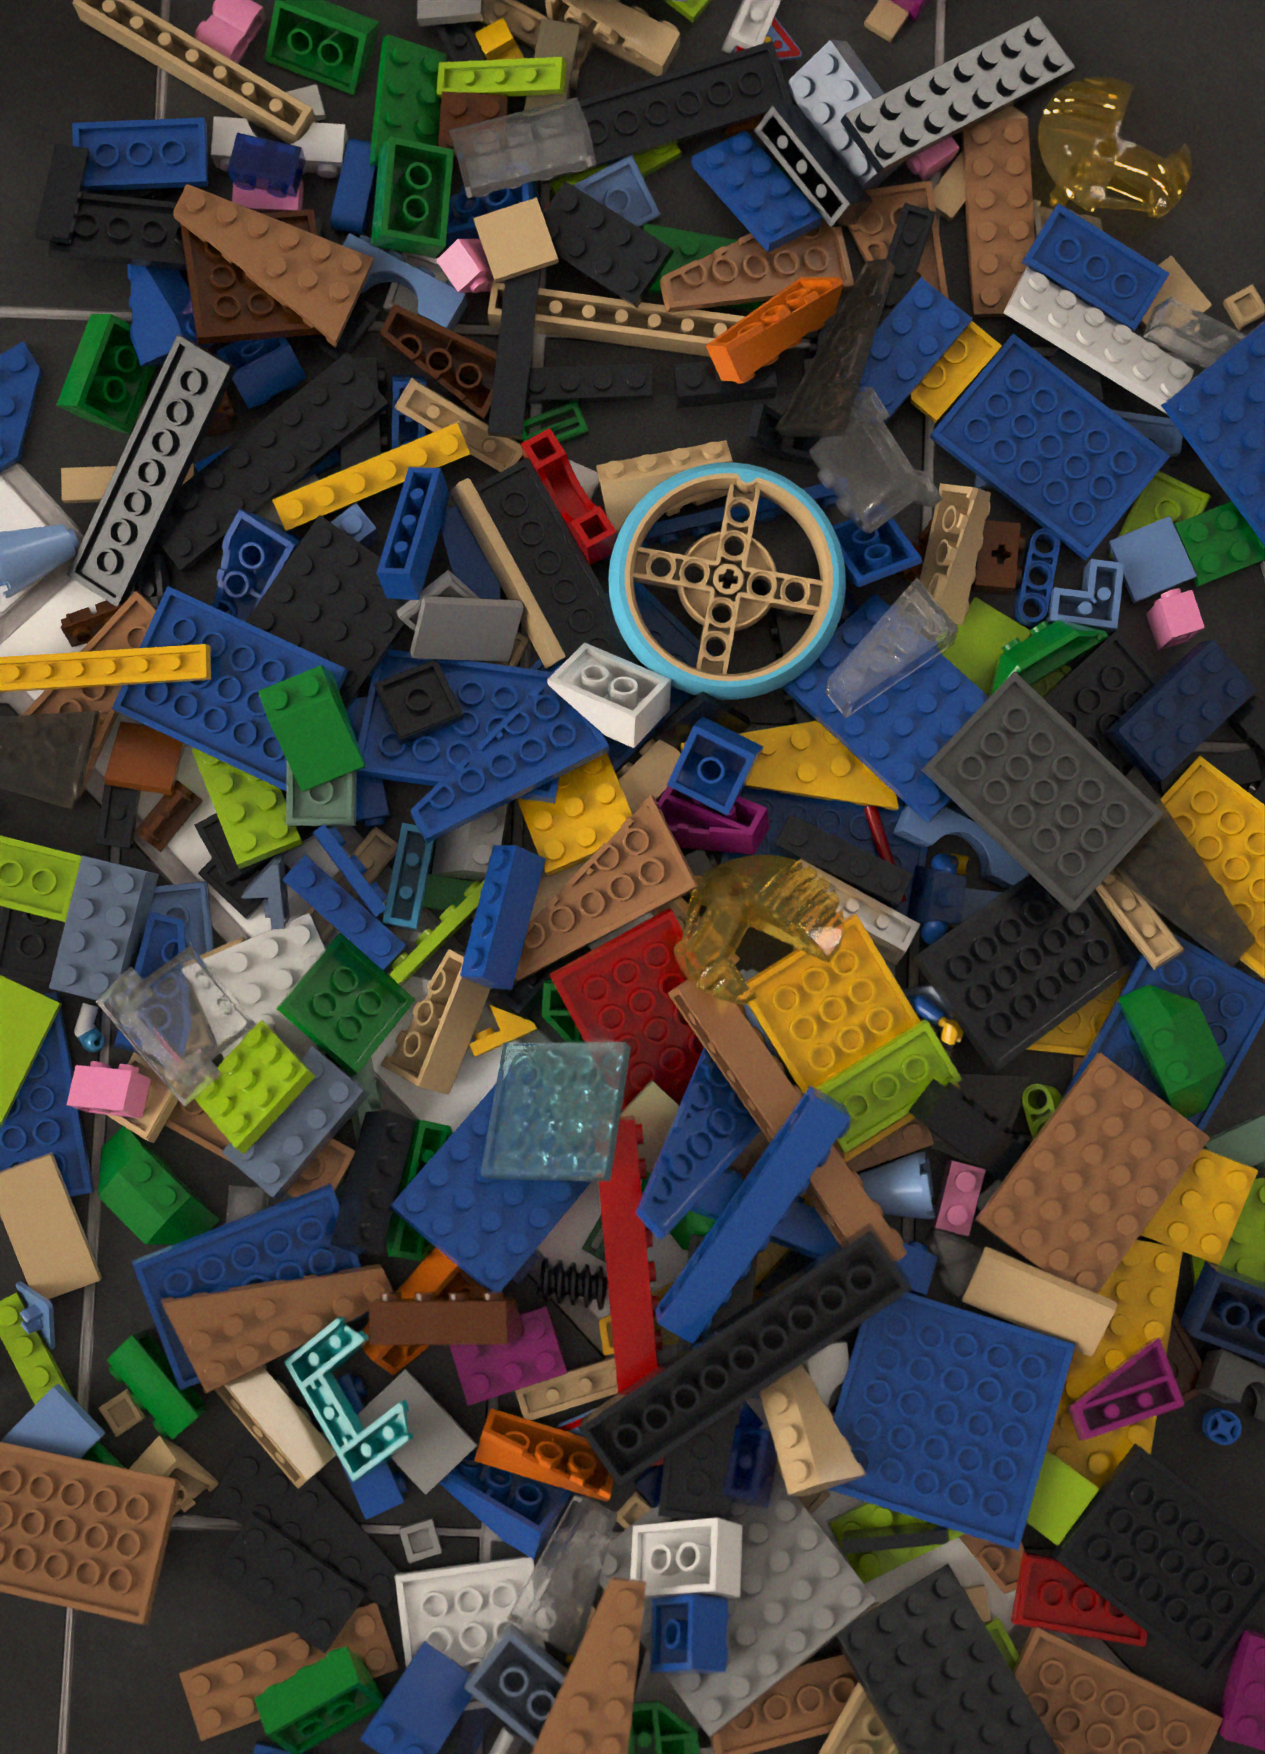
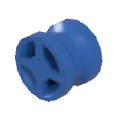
(1227, 1428)

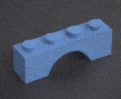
(436, 299)
(995, 862)

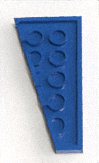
(517, 756)
(701, 1144)

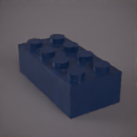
(1180, 711)
(1227, 1311)

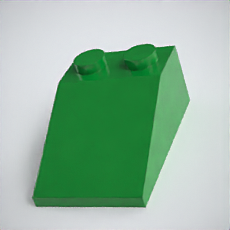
(312, 727)

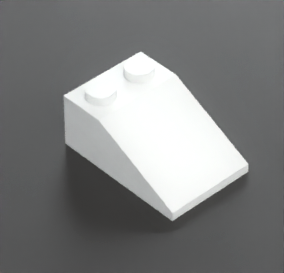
(613, 693)
(688, 1558)

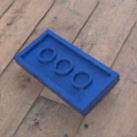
(144, 153)
(756, 191)
(1095, 267)
(911, 343)

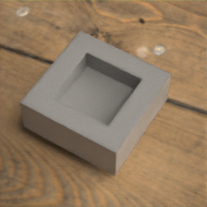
(420, 1540)

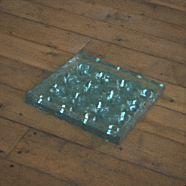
(556, 1111)

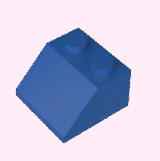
(262, 368)
(714, 765)
(689, 1634)

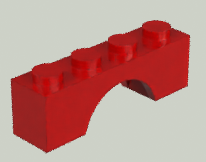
(583, 518)

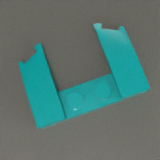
(312, 1369)

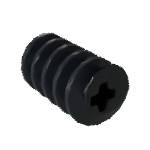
(572, 1283)

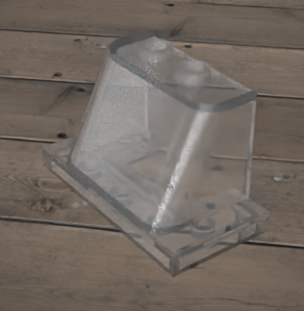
(870, 468)
(178, 1021)

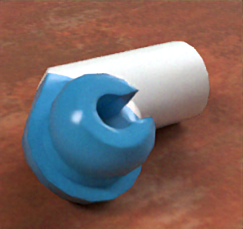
(86, 1031)

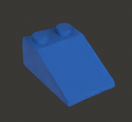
(874, 554)
(420, 1706)

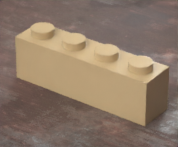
(278, 1424)

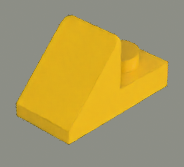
(498, 42)
(511, 1029)

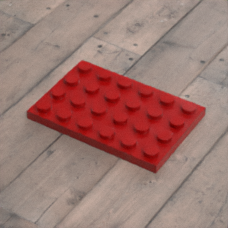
(623, 997)

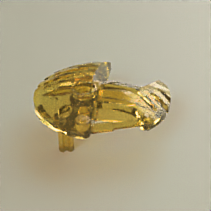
(1087, 157)
(773, 900)

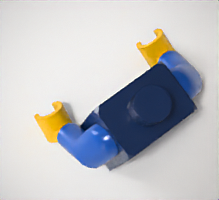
(938, 895)

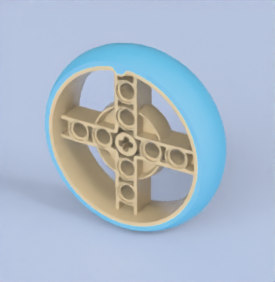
(820, 597)

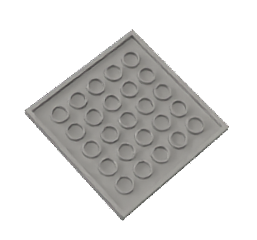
(790, 1604)

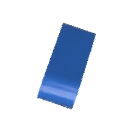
(354, 189)
(1045, 565)

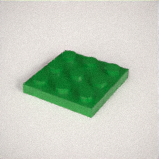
(346, 1004)

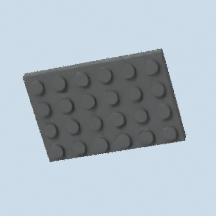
(1042, 792)

